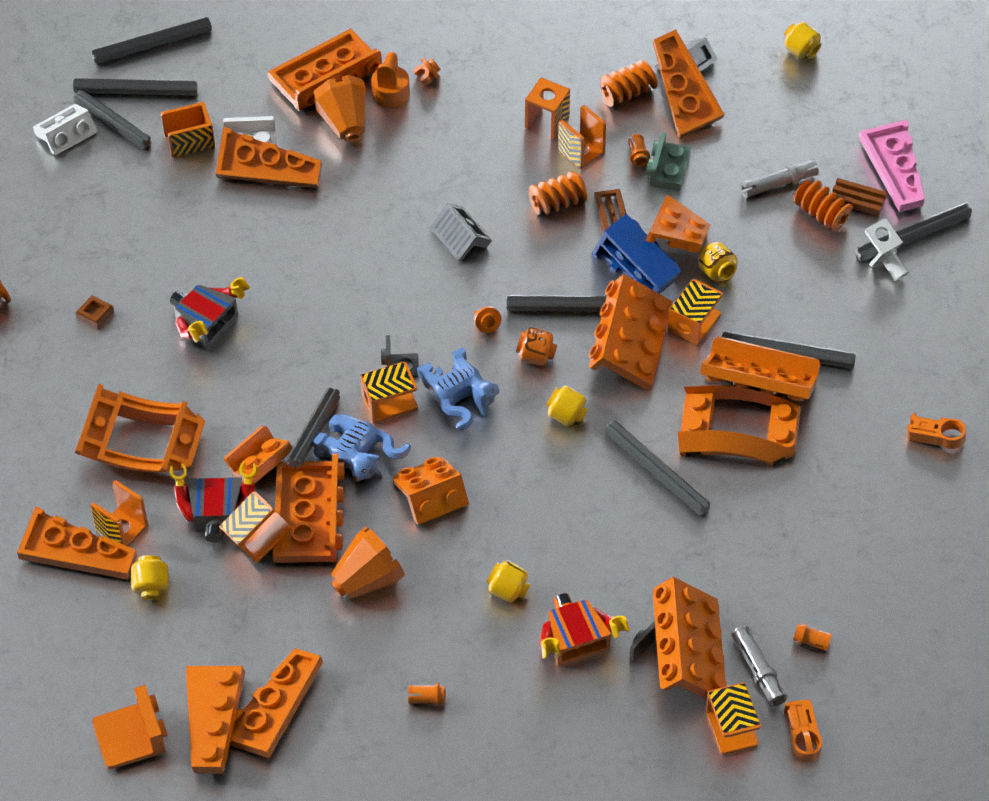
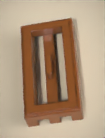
(859, 194)
(600, 208)

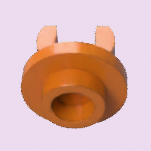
(430, 69)
(487, 319)

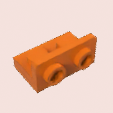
(258, 449)

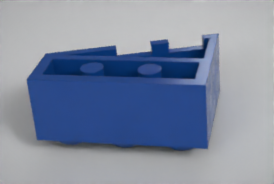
(643, 261)

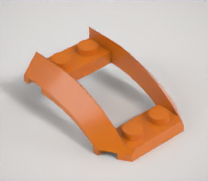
(102, 417)
(698, 417)

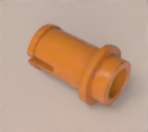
(639, 154)
(812, 637)
(429, 694)

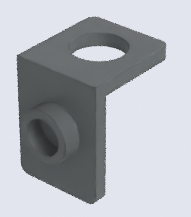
(391, 359)
(642, 641)

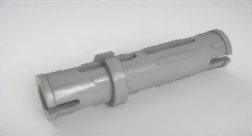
(790, 174)
(763, 674)

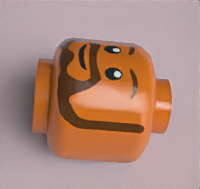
(536, 346)

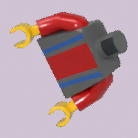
(207, 311)
(212, 500)

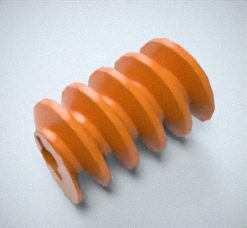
(627, 80)
(557, 191)
(822, 204)

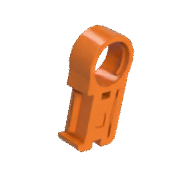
(931, 430)
(803, 726)

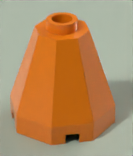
(343, 106)
(365, 566)

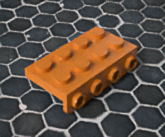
(332, 59)
(630, 331)
(761, 368)
(310, 504)
(688, 638)

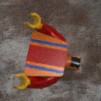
(578, 630)

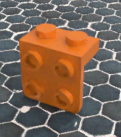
(432, 489)
(131, 731)

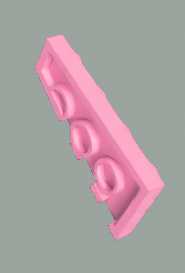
(894, 160)

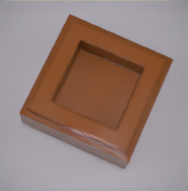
(94, 312)

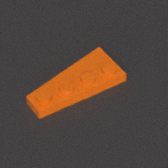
(686, 89)
(256, 161)
(60, 544)
(273, 706)
(212, 712)

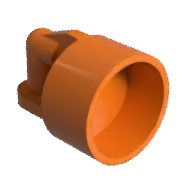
(390, 83)

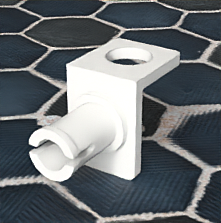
(887, 249)

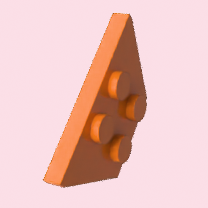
(678, 226)

